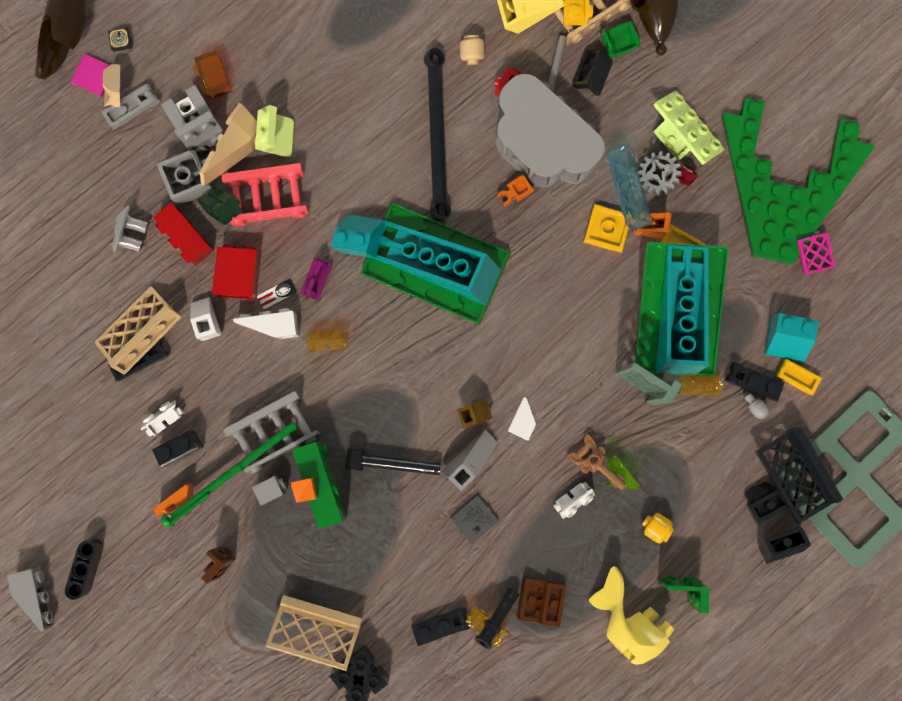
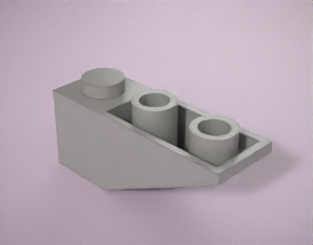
(470, 460)
(29, 592)

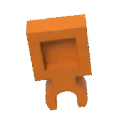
(517, 189)

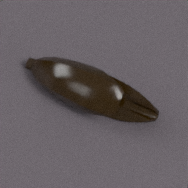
(59, 31)

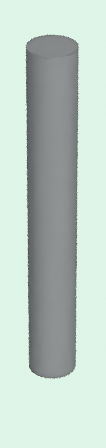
(556, 61)

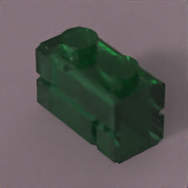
(220, 205)

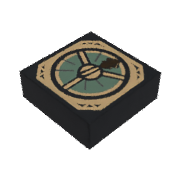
(120, 39)

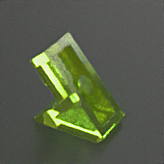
(617, 467)

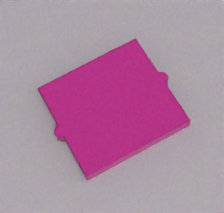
(90, 75)

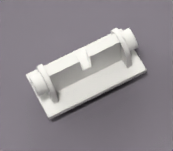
(154, 422)
(581, 497)

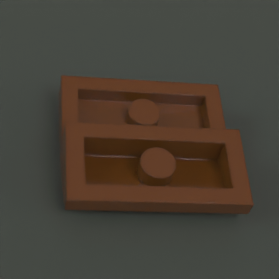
(541, 601)

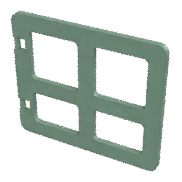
(855, 475)

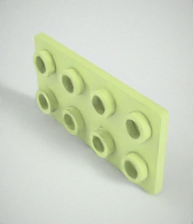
(684, 130)

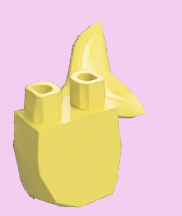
(634, 636)

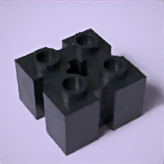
(361, 664)

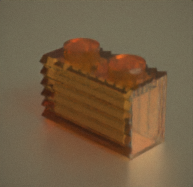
(213, 75)

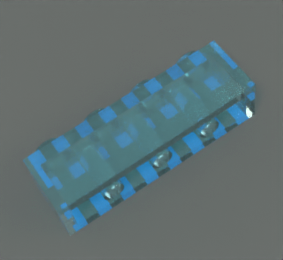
(629, 188)

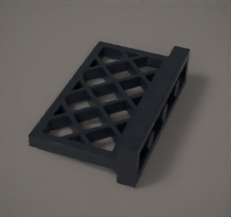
(810, 462)

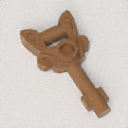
(595, 462)

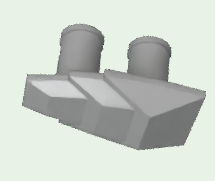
(123, 222)

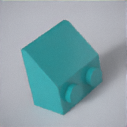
(358, 236)
(790, 337)

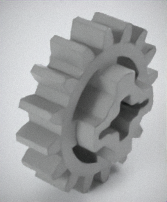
(667, 170)

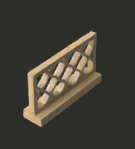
(144, 337)
(316, 614)

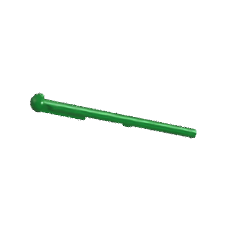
(169, 520)

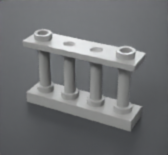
(273, 412)

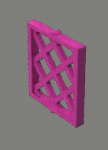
(808, 248)

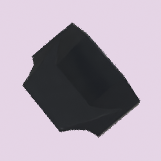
(764, 502)

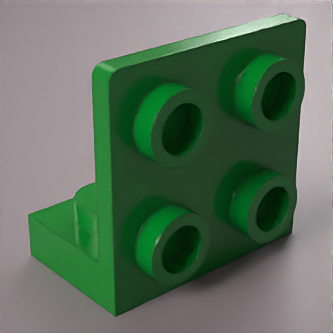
(696, 591)

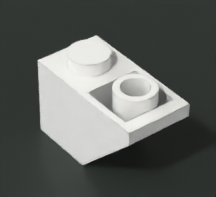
(204, 320)

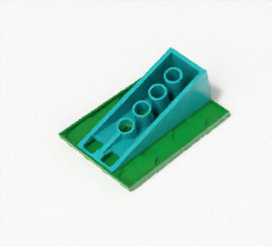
(436, 264)
(681, 308)

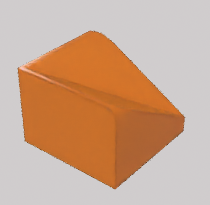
(304, 490)

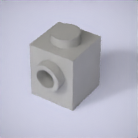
(270, 489)

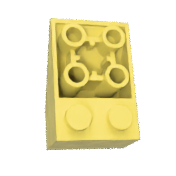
(522, 14)

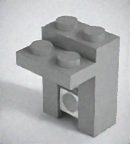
(201, 130)

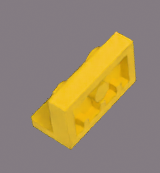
(577, 12)

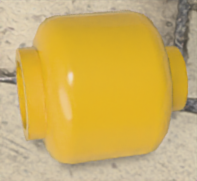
(658, 528)

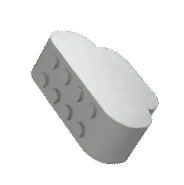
(544, 134)

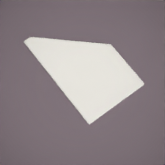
(523, 422)

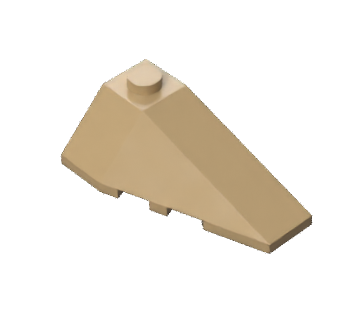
(232, 146)

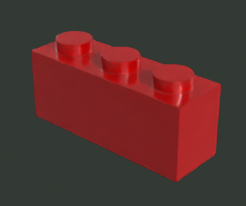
(182, 234)

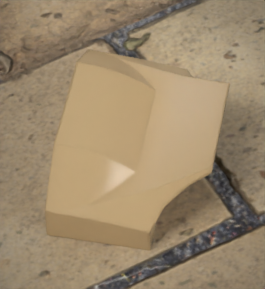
(112, 85)

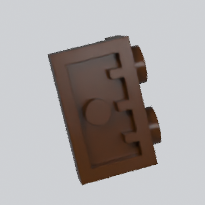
(223, 560)

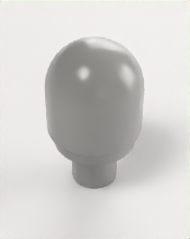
(757, 406)

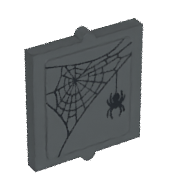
(474, 519)

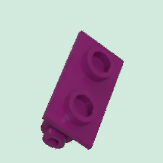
(316, 278)

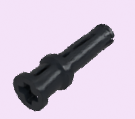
(493, 625)

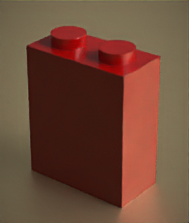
(236, 272)

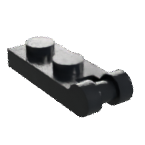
(146, 361)
(755, 382)
(440, 626)

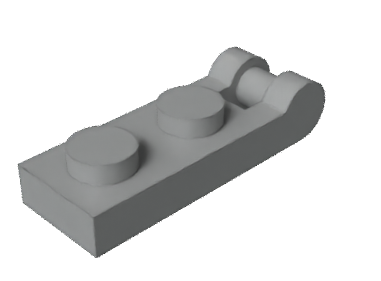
(130, 107)

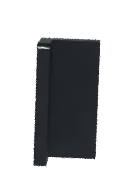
(593, 71)

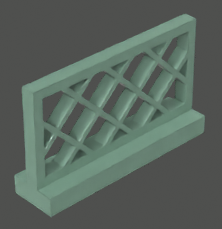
(658, 390)

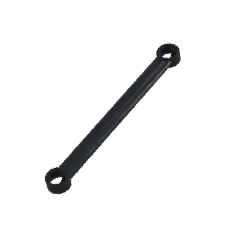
(437, 134)

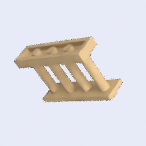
(576, 35)

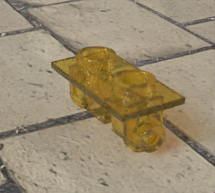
(319, 340)
(701, 385)
(476, 622)

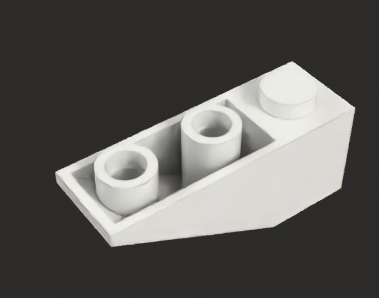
(278, 325)

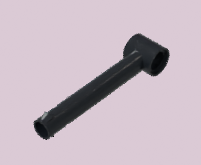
(357, 460)

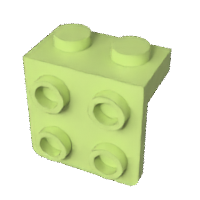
(274, 132)

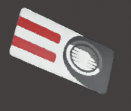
(277, 294)

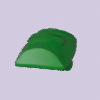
(620, 39)

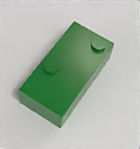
(312, 463)

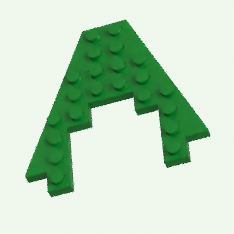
(781, 212)

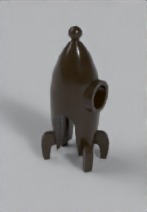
(657, 18)

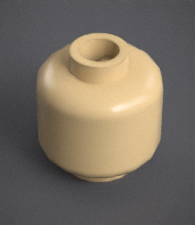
(472, 49)

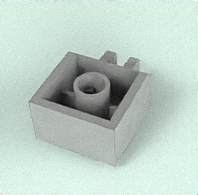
(174, 172)

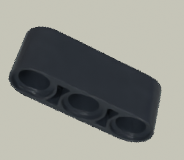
(77, 576)

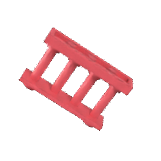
(273, 176)

